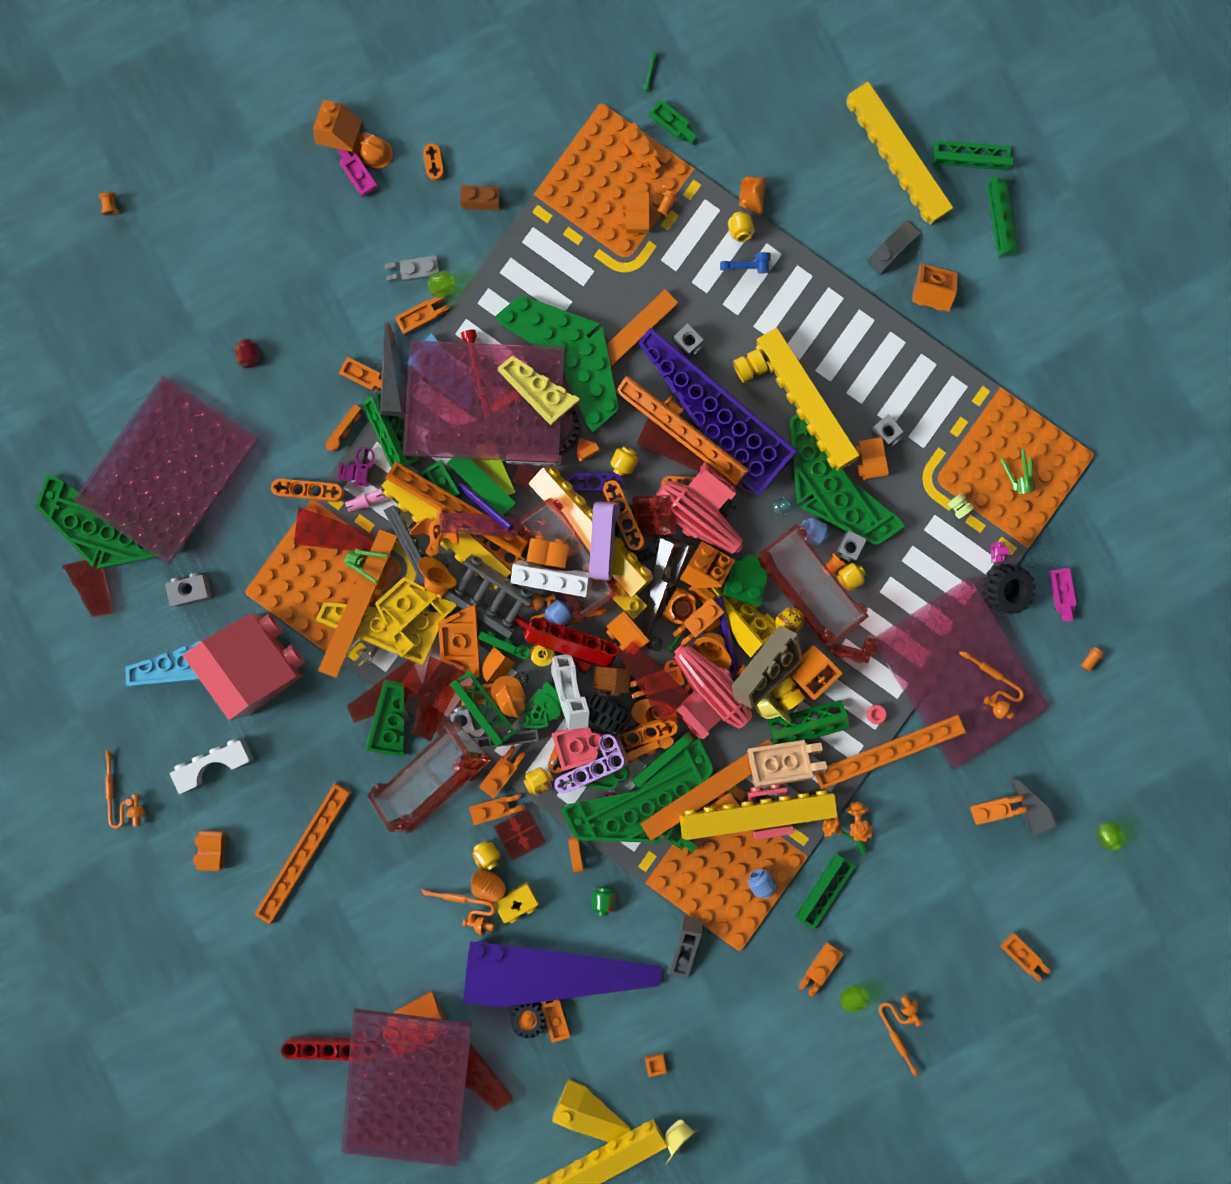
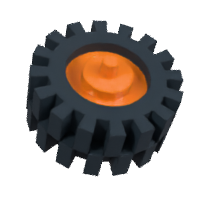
(527, 1020)

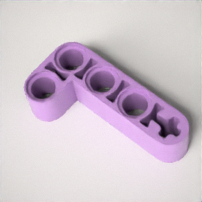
(603, 539)
(590, 769)

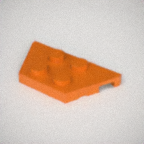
(460, 640)

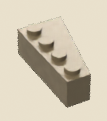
(768, 668)

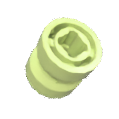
(960, 505)

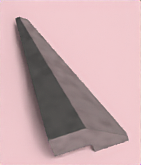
(393, 377)
(669, 563)

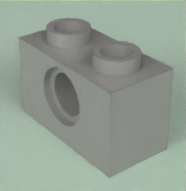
(200, 589)

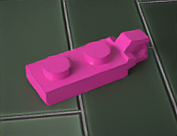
(357, 173)
(998, 552)
(1063, 593)

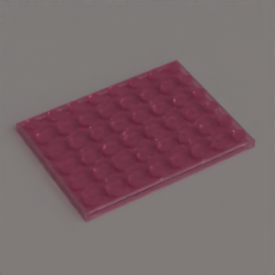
(470, 411)
(166, 469)
(943, 683)
(405, 1087)

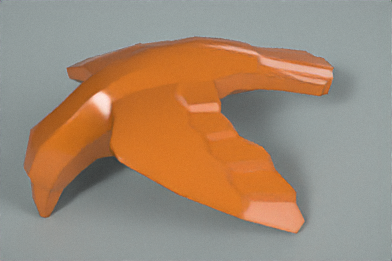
(432, 529)

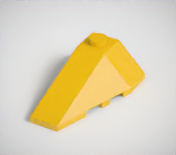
(747, 623)
(587, 1114)

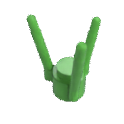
(1026, 483)
(355, 561)

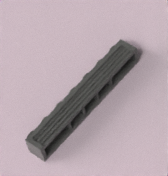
(403, 533)
(518, 738)

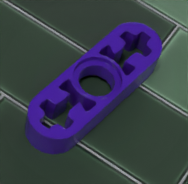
(589, 475)

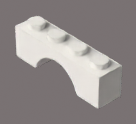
(566, 582)
(572, 704)
(190, 776)

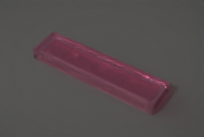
(474, 524)

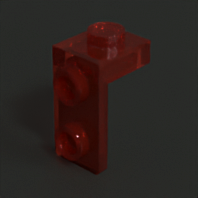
(859, 656)

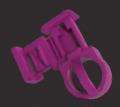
(358, 472)

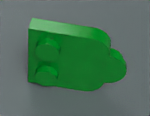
(746, 581)
(610, 781)

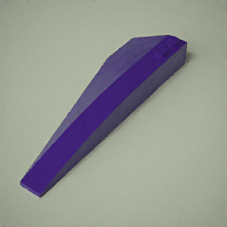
(721, 415)
(525, 975)

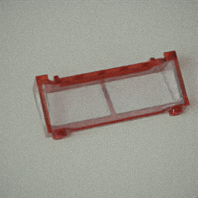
(551, 522)
(811, 586)
(428, 779)

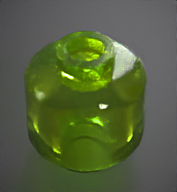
(441, 284)
(1110, 836)
(854, 999)

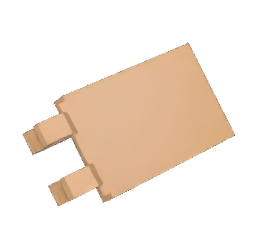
(784, 763)

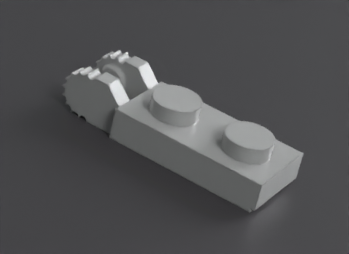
(413, 269)

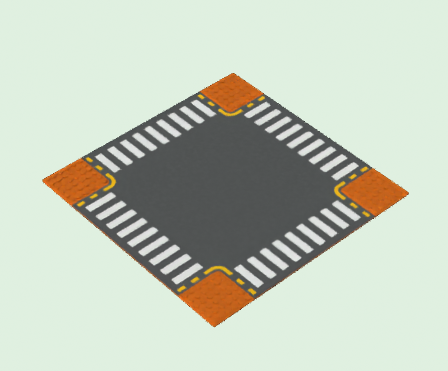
(864, 364)

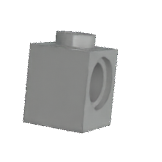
(688, 331)
(887, 421)
(858, 542)
(470, 726)

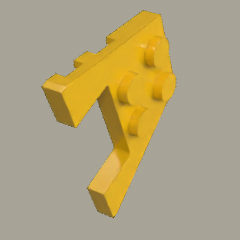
(403, 605)

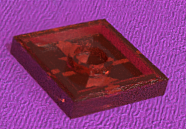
(654, 514)
(519, 834)

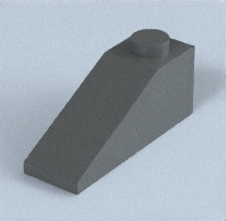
(892, 247)
(1039, 816)
(686, 946)

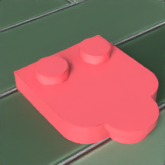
(576, 746)

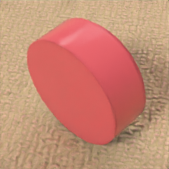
(876, 714)

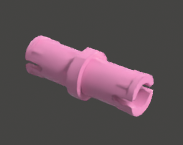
(365, 500)

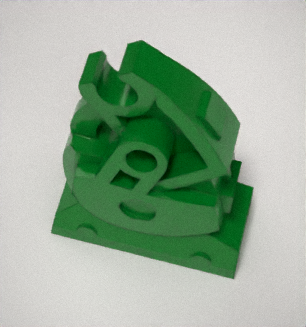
(546, 708)

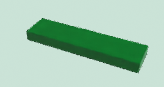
(482, 484)

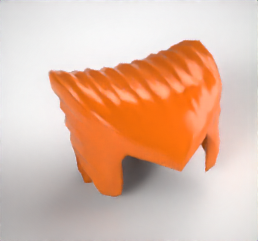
(752, 193)
(679, 607)
(487, 886)

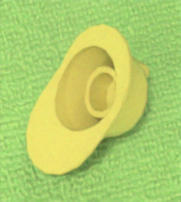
(770, 708)
(677, 1135)

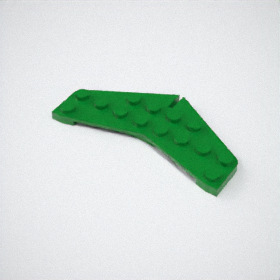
(585, 358)
(834, 493)
(85, 530)
(619, 815)

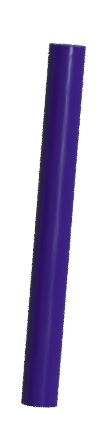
(485, 506)
(727, 635)

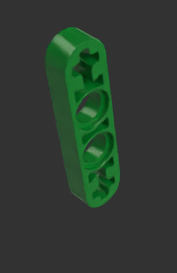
(662, 759)

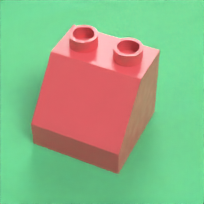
(245, 665)

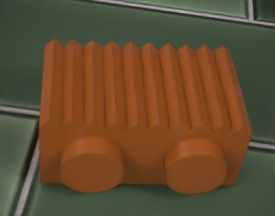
(480, 197)
(611, 680)

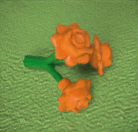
(859, 831)

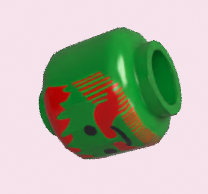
(604, 900)

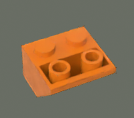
(707, 567)
(815, 673)

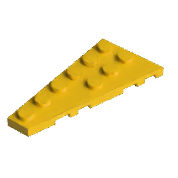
(372, 630)

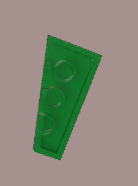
(388, 722)

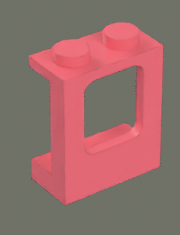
(771, 831)

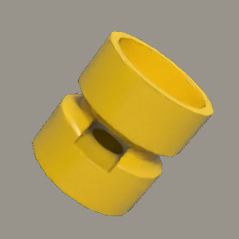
(751, 365)
(787, 694)

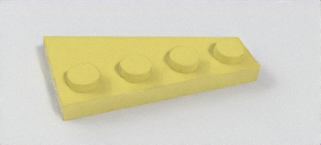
(544, 396)

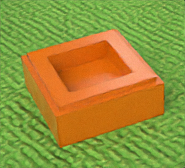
(656, 1065)

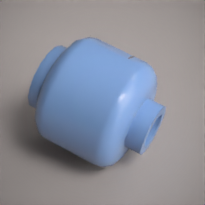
(816, 531)
(559, 613)
(762, 883)

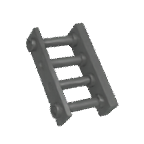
(488, 614)

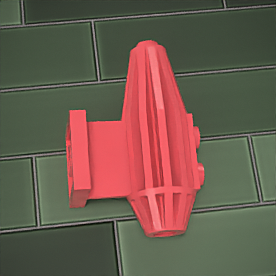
(698, 507)
(711, 694)

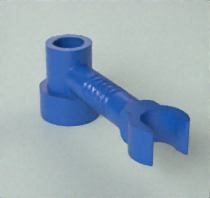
(761, 263)

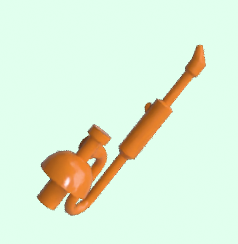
(539, 603)
(1000, 708)
(135, 811)
(481, 924)
(909, 1009)

